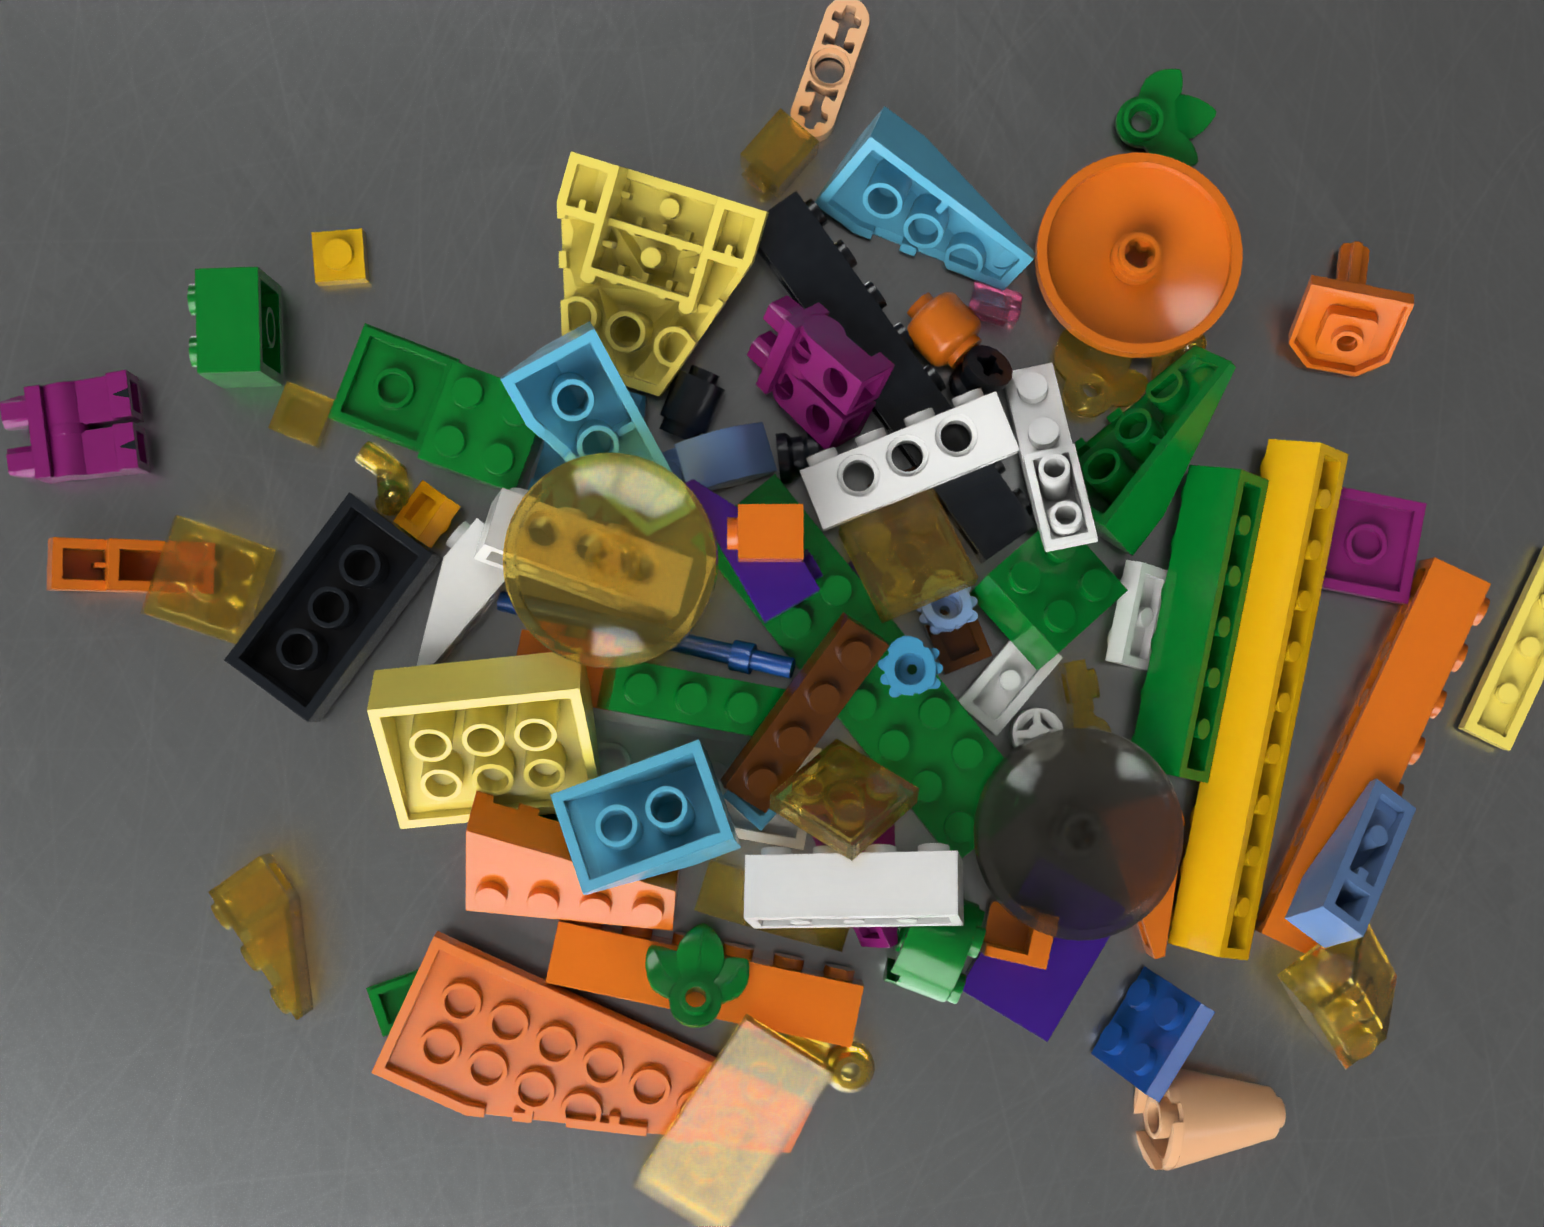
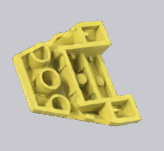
(648, 264)

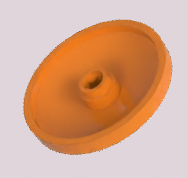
(1138, 255)

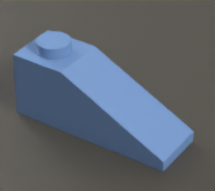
(1352, 868)

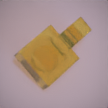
(1079, 690)

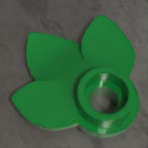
(1170, 115)
(696, 968)

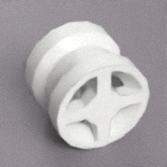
(1042, 722)

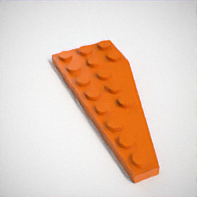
(529, 1050)

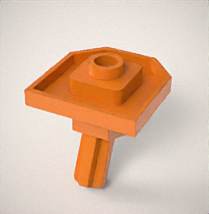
(1345, 322)

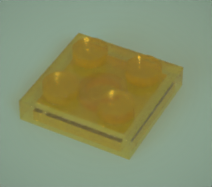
(907, 555)
(207, 580)
(844, 799)

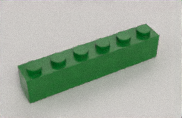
(1199, 619)

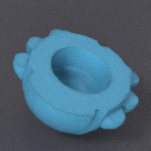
(902, 654)

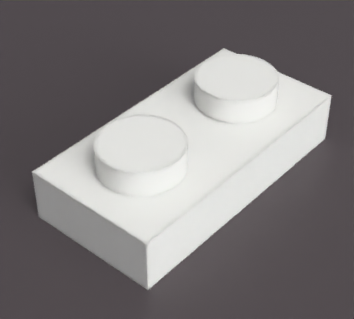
(1136, 615)
(1004, 687)

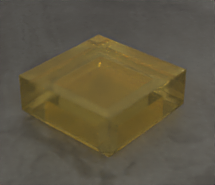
(302, 414)

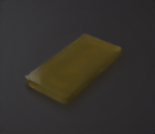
(733, 1125)

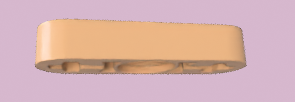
(854, 40)

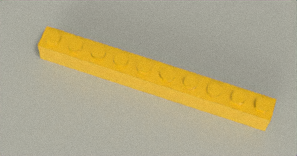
(1241, 801)

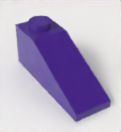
(770, 585)

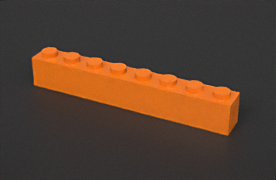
(1384, 722)

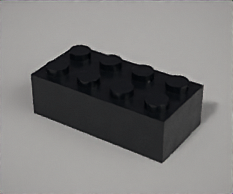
(332, 609)

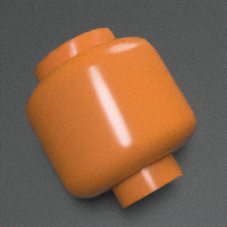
(943, 329)

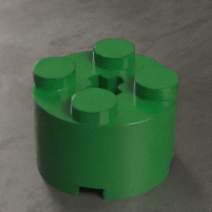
(934, 956)

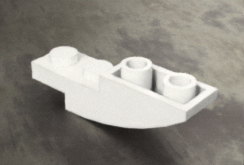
(1049, 459)

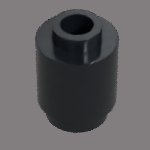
(691, 403)

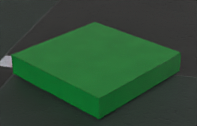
(391, 388)

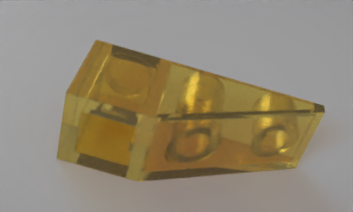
(269, 921)

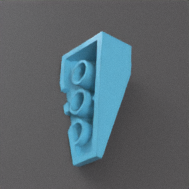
(913, 196)
(579, 401)

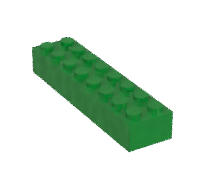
(917, 736)

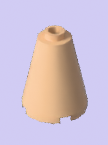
(1205, 1118)

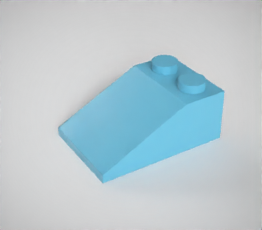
(645, 819)

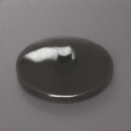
(1078, 833)

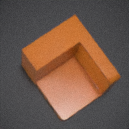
(1013, 940)

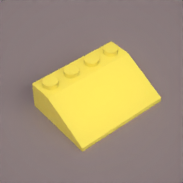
(485, 727)

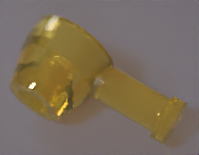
(837, 1057)

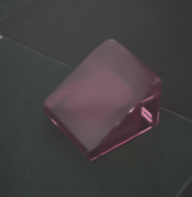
(995, 305)

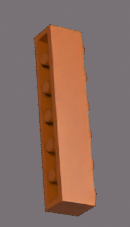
(777, 993)

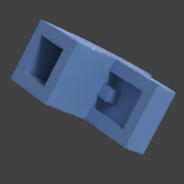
(723, 457)

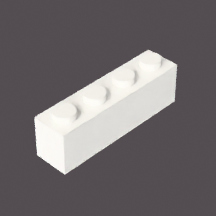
(870, 891)

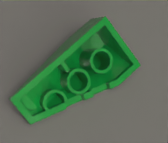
(1145, 450)

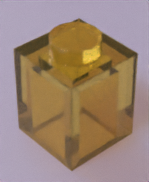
(778, 155)

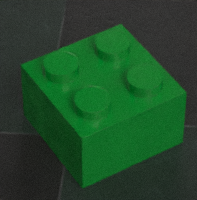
(236, 327)
(479, 432)
(1047, 596)

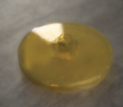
(610, 560)

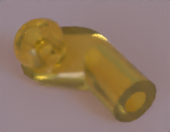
(391, 478)

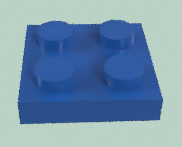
(1152, 1033)

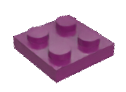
(1374, 546)

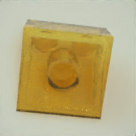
(1344, 995)

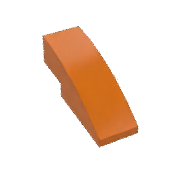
(102, 564)

